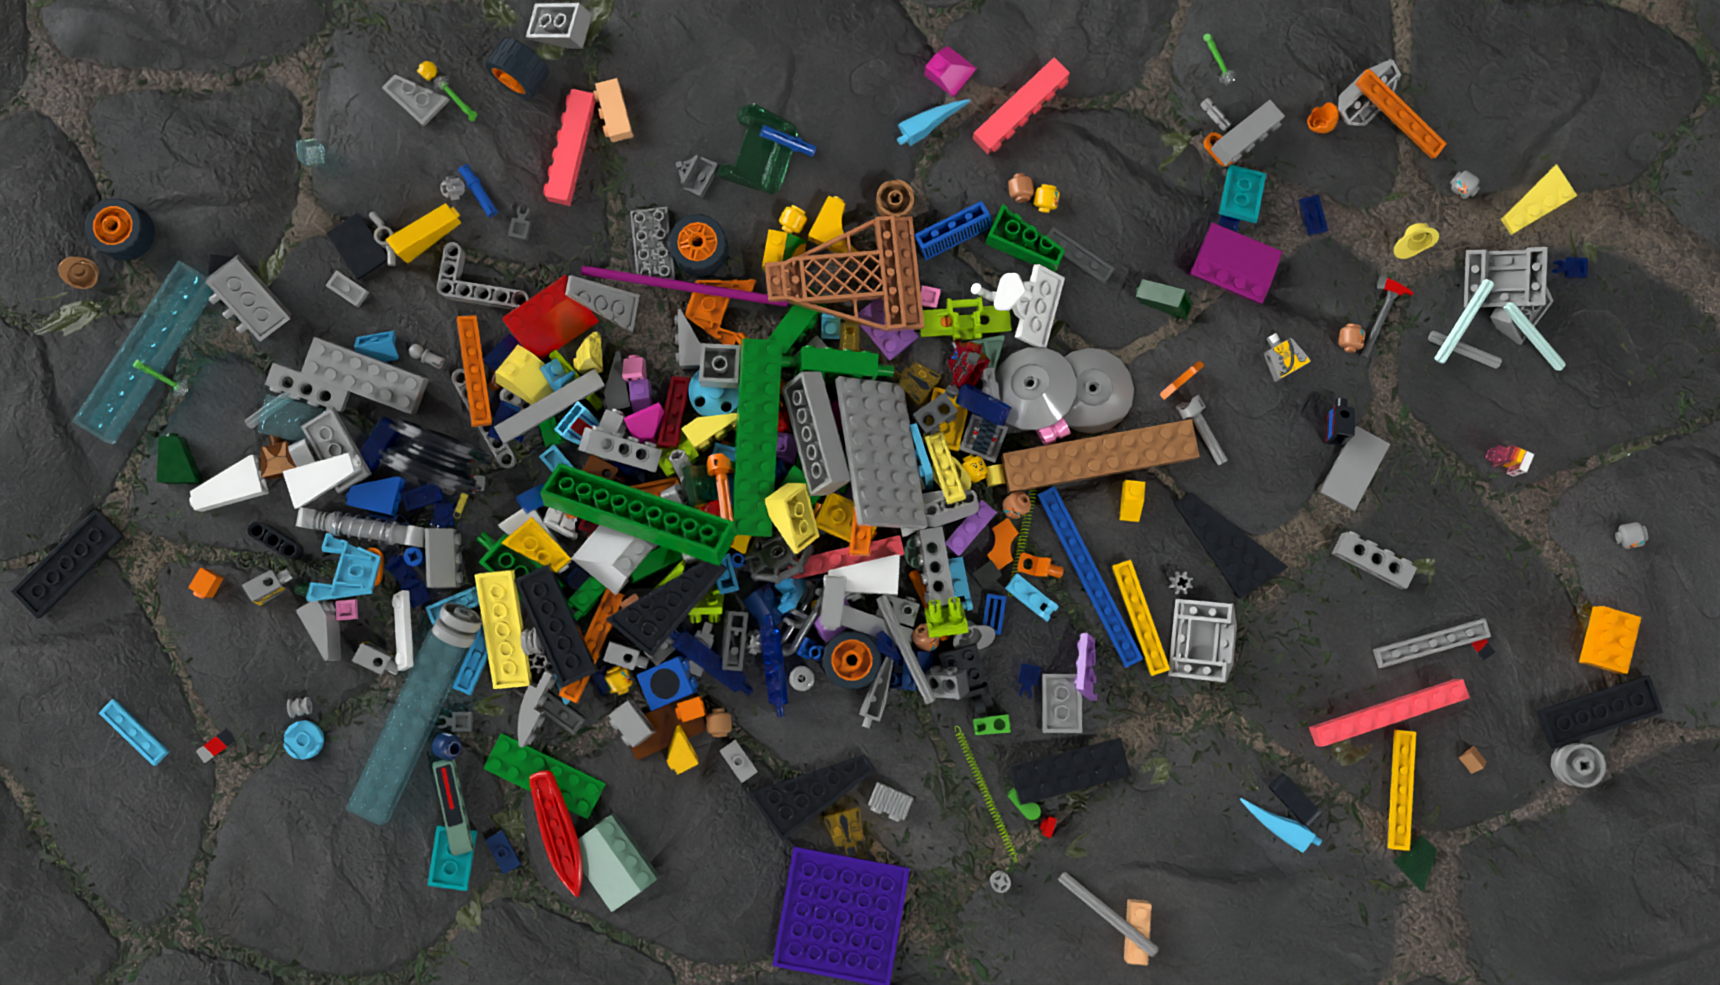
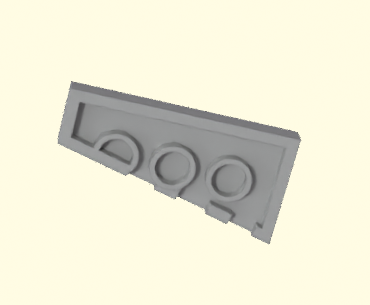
(604, 300)

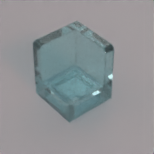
(310, 152)

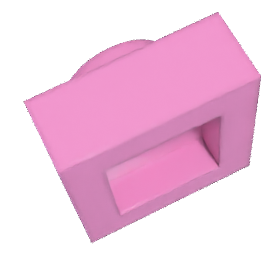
(930, 296)
(346, 610)

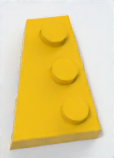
(537, 545)

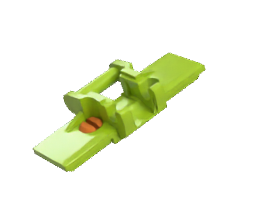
(964, 327)

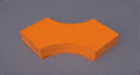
(1182, 379)
(1004, 535)

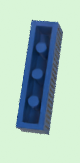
(953, 230)

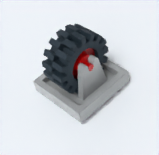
(983, 438)

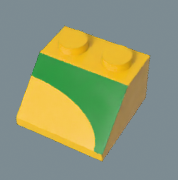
(782, 246)

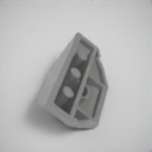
(1356, 106)

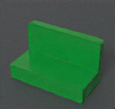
(549, 433)

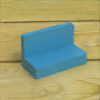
(378, 346)

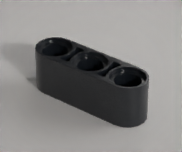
(267, 536)
(1295, 800)

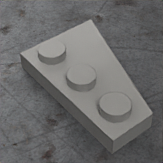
(416, 100)

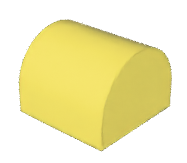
(995, 475)

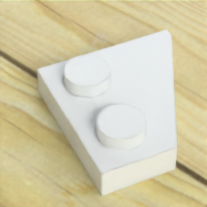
(558, 521)

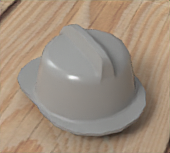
(978, 634)

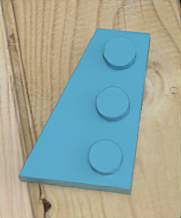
(924, 466)

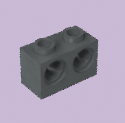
(932, 411)
(947, 682)

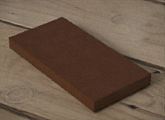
(665, 723)

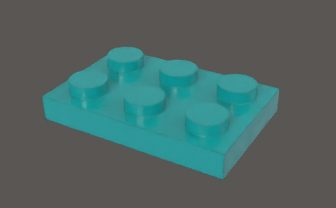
(1242, 193)
(446, 869)

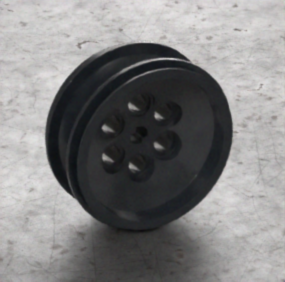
(435, 457)

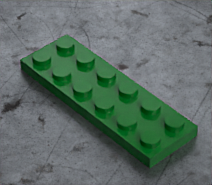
(518, 764)

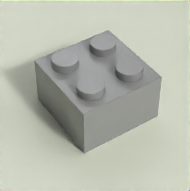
(719, 366)
(631, 723)

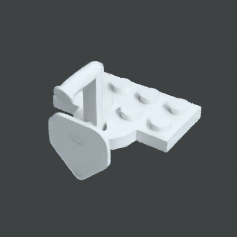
(1030, 300)

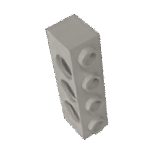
(280, 372)
(592, 440)
(1345, 550)
(939, 556)

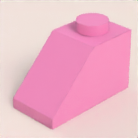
(634, 368)

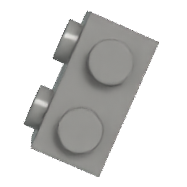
(905, 610)

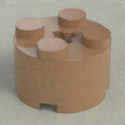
(891, 191)

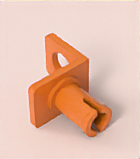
(1040, 566)

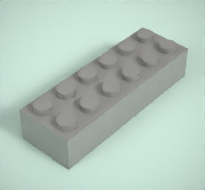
(364, 375)
(816, 433)

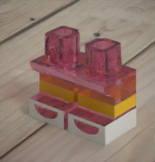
(1512, 457)

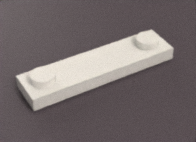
(403, 631)

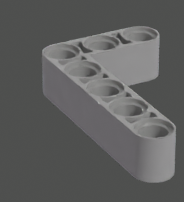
(476, 290)

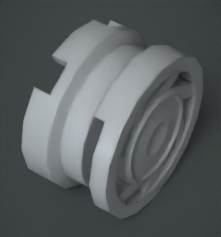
(531, 642)

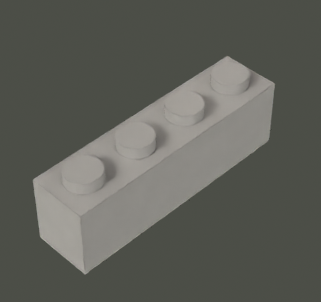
(1247, 132)

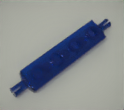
(709, 662)
(774, 665)

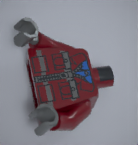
(966, 365)

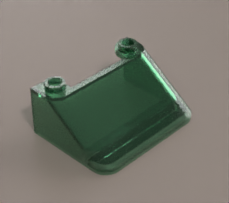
(760, 160)

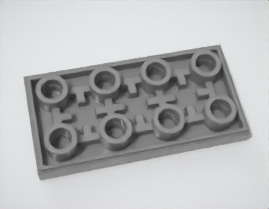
(652, 243)

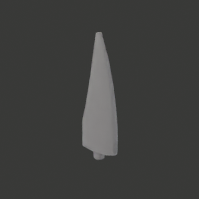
(877, 694)

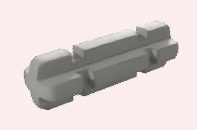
(1215, 114)

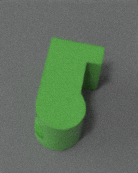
(992, 725)
(1030, 810)

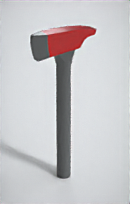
(1393, 290)

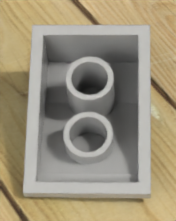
(559, 24)
(324, 629)

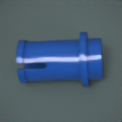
(737, 565)
(812, 652)

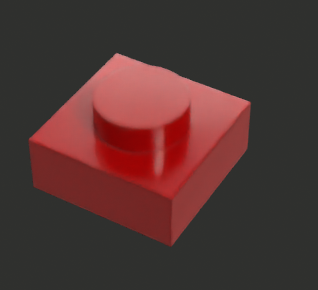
(1047, 826)

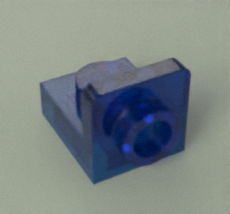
(443, 515)
(400, 569)
(417, 592)

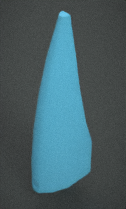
(922, 124)
(1286, 829)

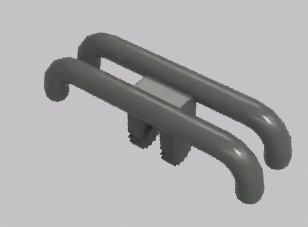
(801, 619)

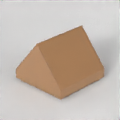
(1473, 760)

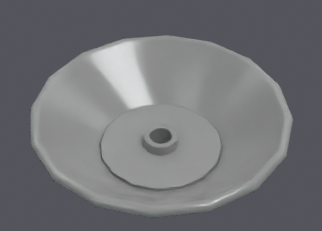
(1050, 395)
(1113, 396)

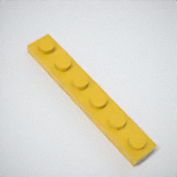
(1140, 617)
(1401, 790)

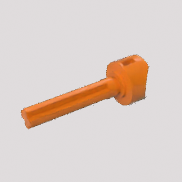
(720, 470)

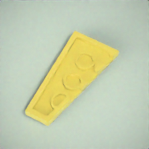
(1544, 197)

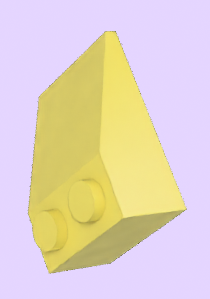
(523, 377)
(793, 515)

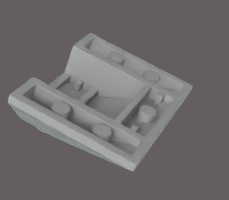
(1516, 276)
(612, 556)
(1202, 640)

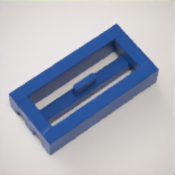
(1001, 614)

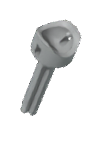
(1192, 410)

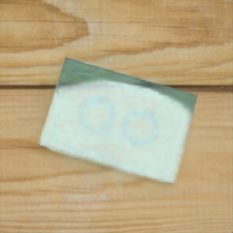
(285, 417)

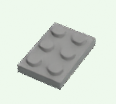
(1061, 704)

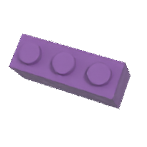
(969, 529)

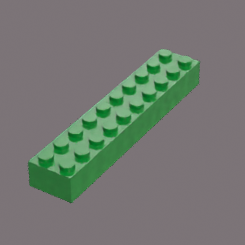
(756, 435)
(639, 514)

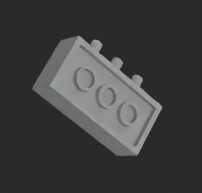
(247, 299)

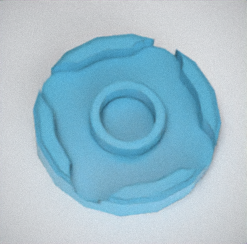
(303, 739)

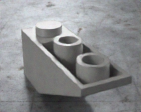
(689, 345)

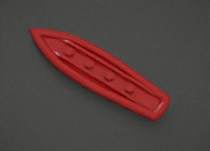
(557, 830)

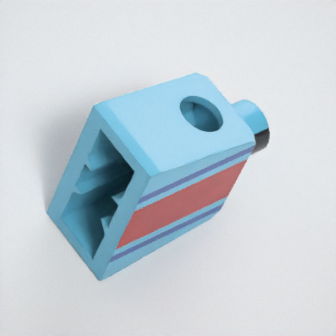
(574, 423)

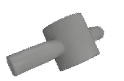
(379, 233)

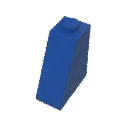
(377, 496)

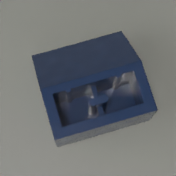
(764, 602)
(901, 676)

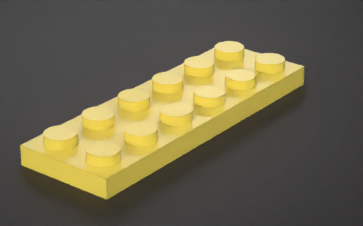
(503, 629)

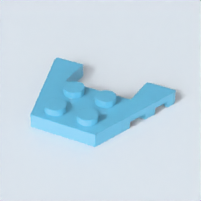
(354, 573)

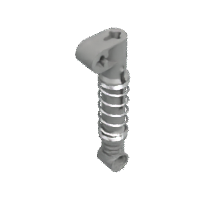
(361, 527)

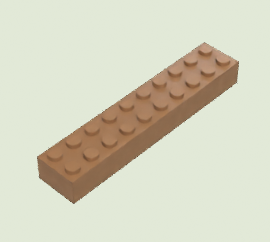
(1100, 456)

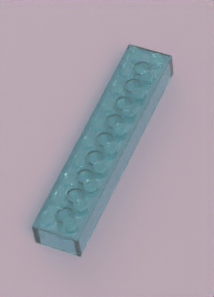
(153, 343)
(406, 730)

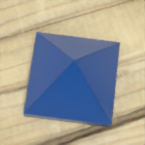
(804, 648)

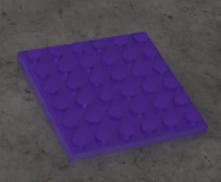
(841, 916)

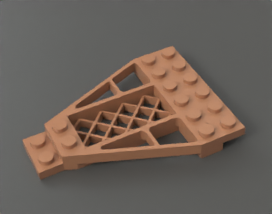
(897, 278)

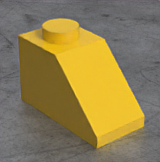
(1132, 500)
(681, 753)

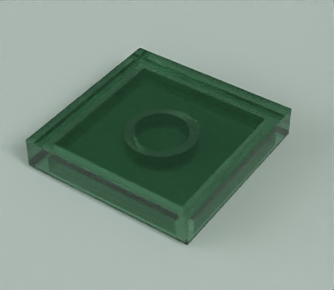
(699, 485)

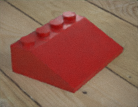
(549, 320)

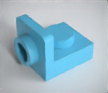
(830, 327)

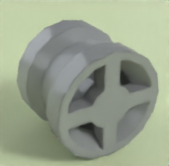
(1002, 884)

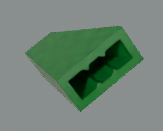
(653, 564)

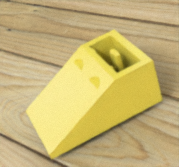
(708, 429)

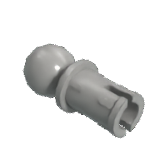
(416, 351)

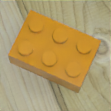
(1610, 639)

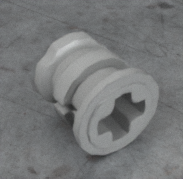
(299, 707)

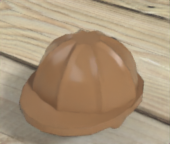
(78, 272)

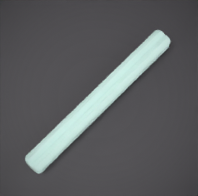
(1464, 321)
(1534, 336)

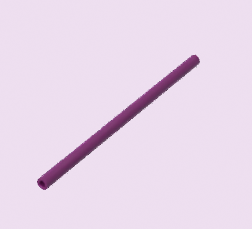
(679, 285)

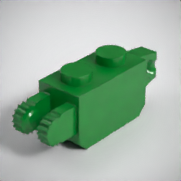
(586, 597)

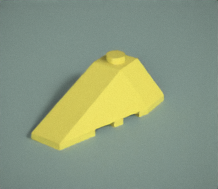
(589, 355)

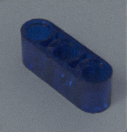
(983, 404)
(381, 438)

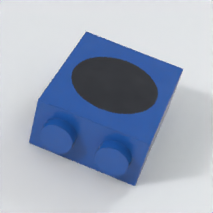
(667, 682)

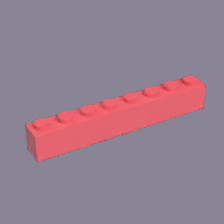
(1389, 712)

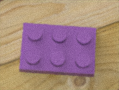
(887, 342)

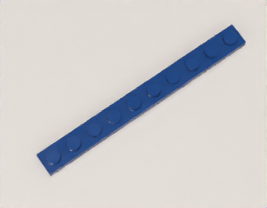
(1089, 577)

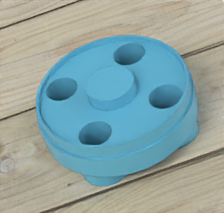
(714, 398)

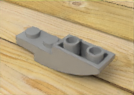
(530, 713)

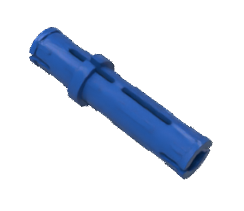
(795, 144)
(473, 183)

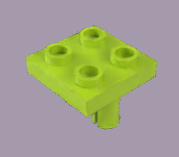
(710, 604)
(946, 619)

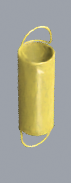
(461, 503)

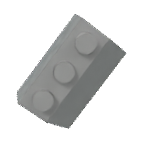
(1507, 326)
(443, 558)

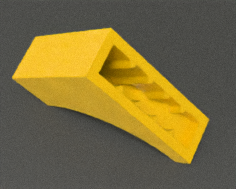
(829, 226)

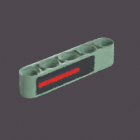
(453, 807)

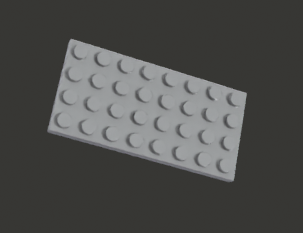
(880, 454)

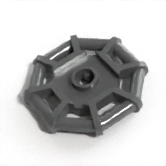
(774, 562)

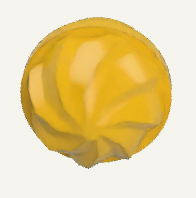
(427, 70)

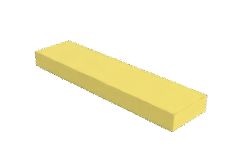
(945, 468)

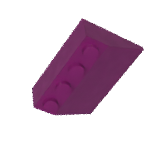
(1236, 263)

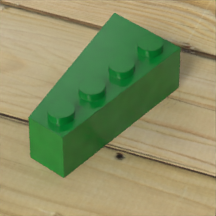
(1023, 241)
(795, 326)

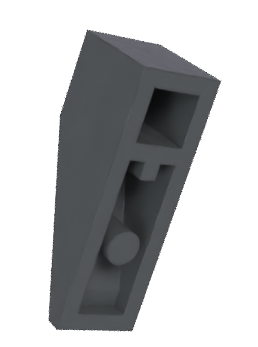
(617, 390)
(734, 639)

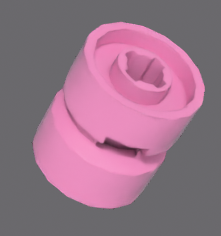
(1049, 434)

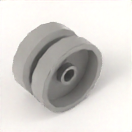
(457, 625)
(1578, 765)

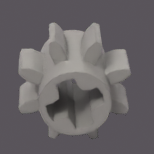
(452, 187)
(1184, 586)
(753, 642)
(536, 660)

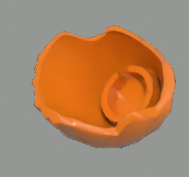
(1324, 118)

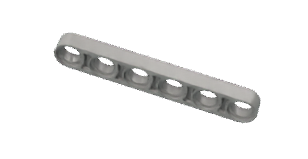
(497, 452)

